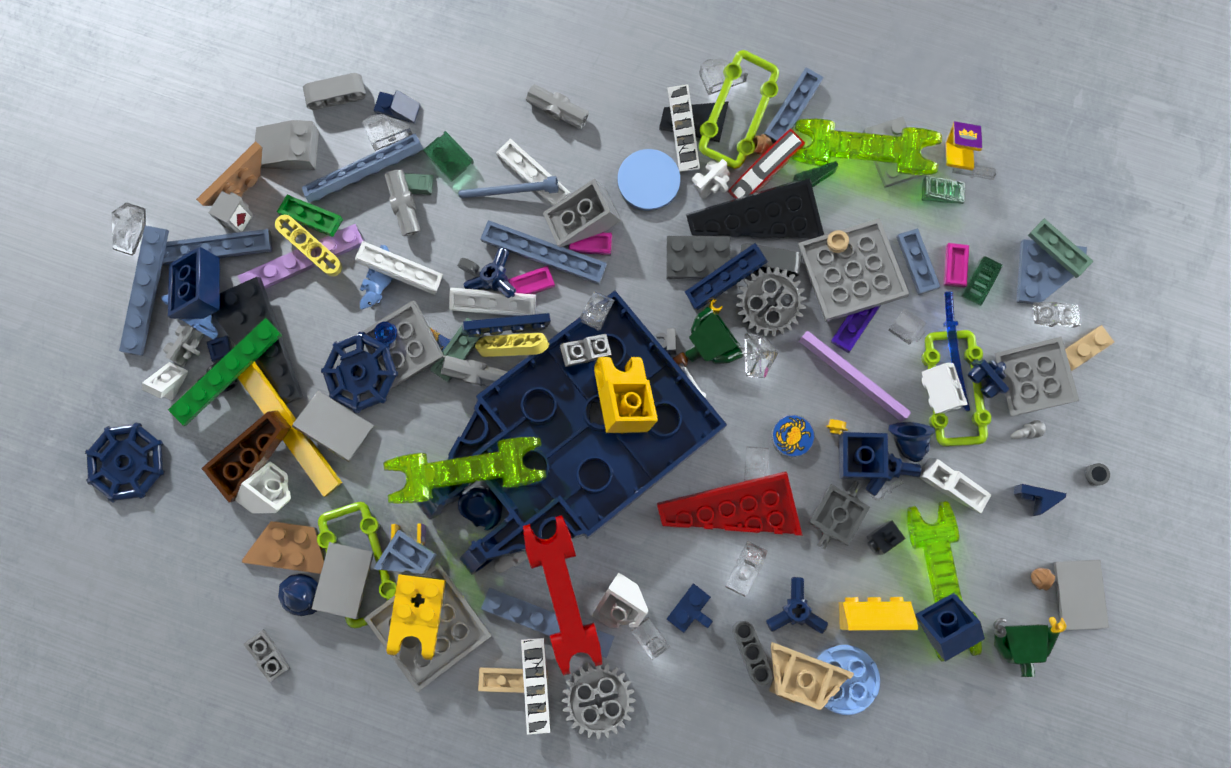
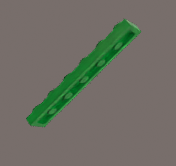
(225, 372)

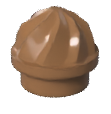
(762, 144)
(1042, 578)

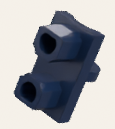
(992, 374)

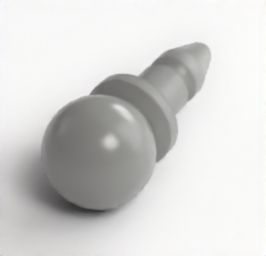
(1033, 429)

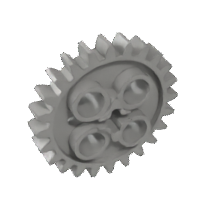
(785, 314)
(604, 720)

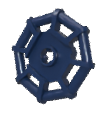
(371, 372)
(136, 466)

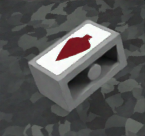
(231, 212)

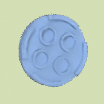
(648, 179)
(862, 688)

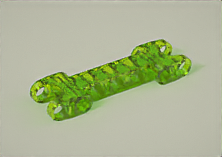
(902, 149)
(425, 476)
(936, 541)

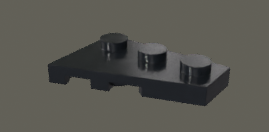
(701, 114)

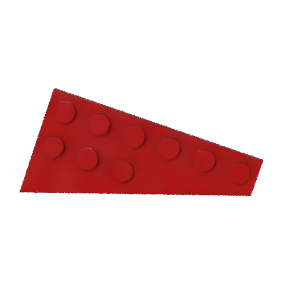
(747, 506)

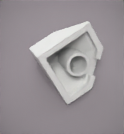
(265, 490)
(621, 604)

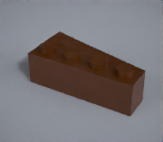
(246, 454)

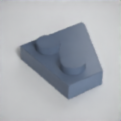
(405, 555)

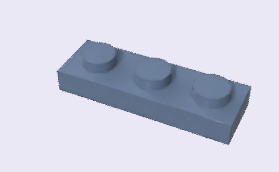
(918, 261)

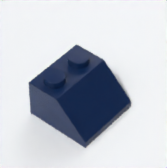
(863, 455)
(950, 626)

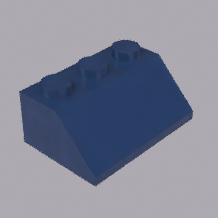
(194, 285)

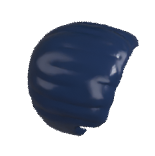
(480, 507)

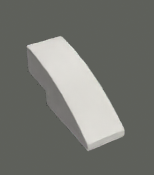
(954, 485)

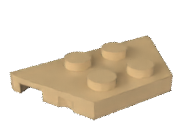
(805, 677)

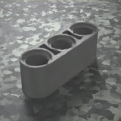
(779, 258)
(760, 661)

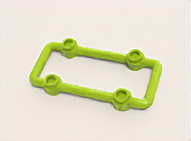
(767, 90)
(981, 417)
(368, 525)

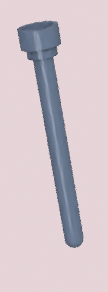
(548, 185)

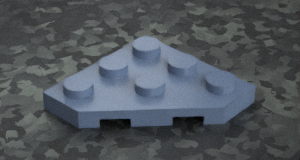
(1039, 273)

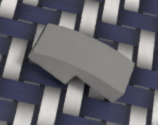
(585, 350)
(267, 655)

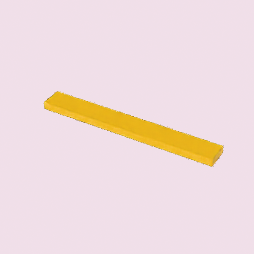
(298, 443)

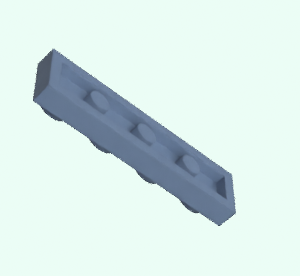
(794, 104)

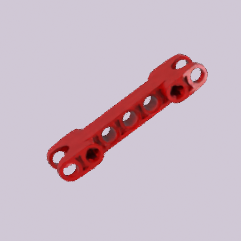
(573, 635)

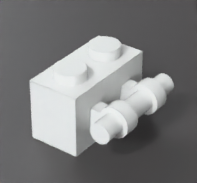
(943, 388)

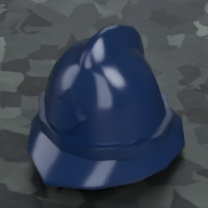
(912, 439)
(298, 594)

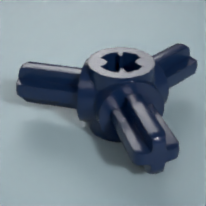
(493, 276)
(898, 468)
(806, 617)

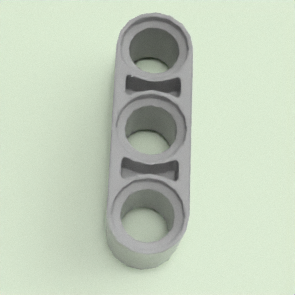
(334, 91)

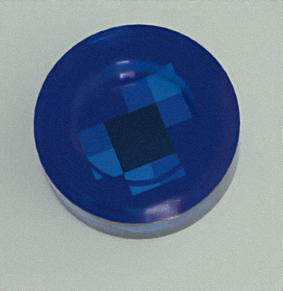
(385, 332)

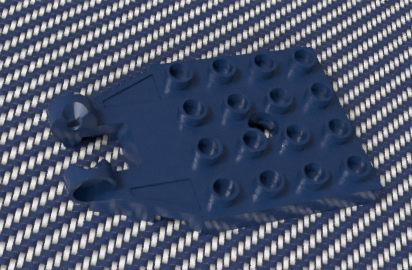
(587, 470)

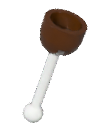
(682, 361)

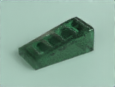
(818, 174)
(930, 181)
(993, 271)

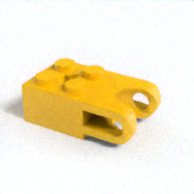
(625, 396)
(413, 620)

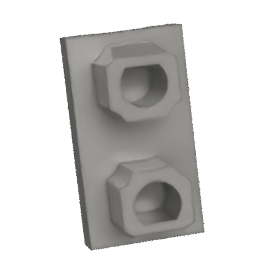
(185, 345)

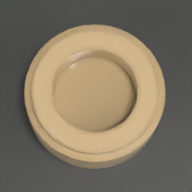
(837, 241)

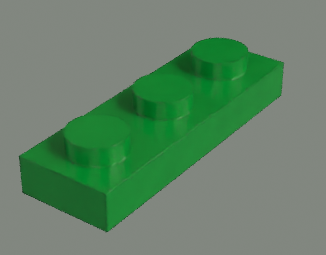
(310, 215)

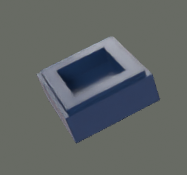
(219, 348)

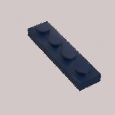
(726, 276)
(514, 324)

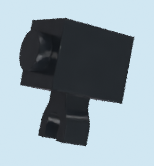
(885, 538)

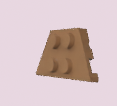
(237, 177)
(287, 548)

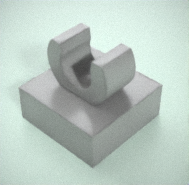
(670, 340)

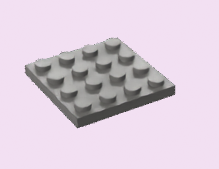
(856, 278)
(457, 635)

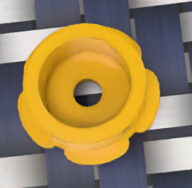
(836, 426)

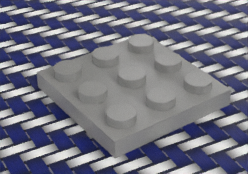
(414, 345)
(1037, 376)

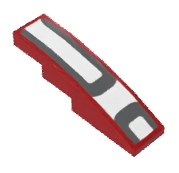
(767, 165)

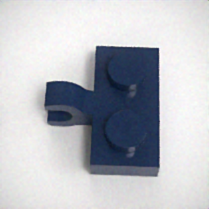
(690, 609)

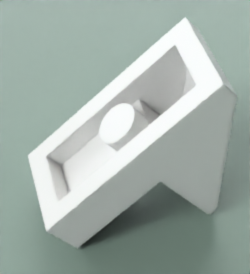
(165, 381)

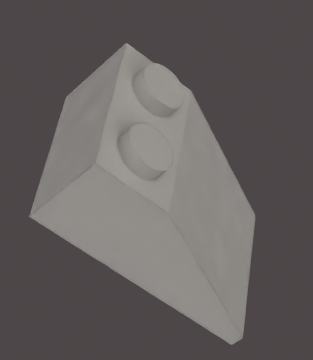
(288, 145)
(582, 214)

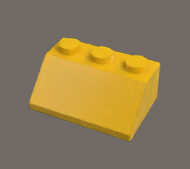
(876, 614)

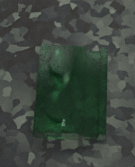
(448, 156)

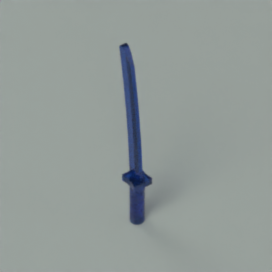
(951, 325)

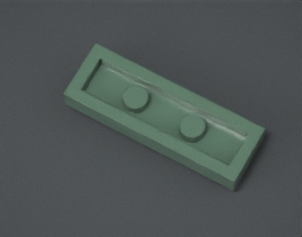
(1060, 248)
(458, 347)

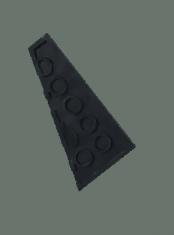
(771, 213)
(239, 314)

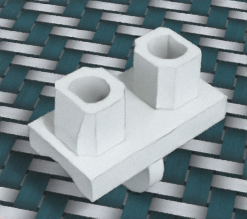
(714, 180)

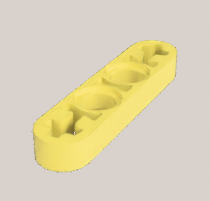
(308, 245)
(512, 345)

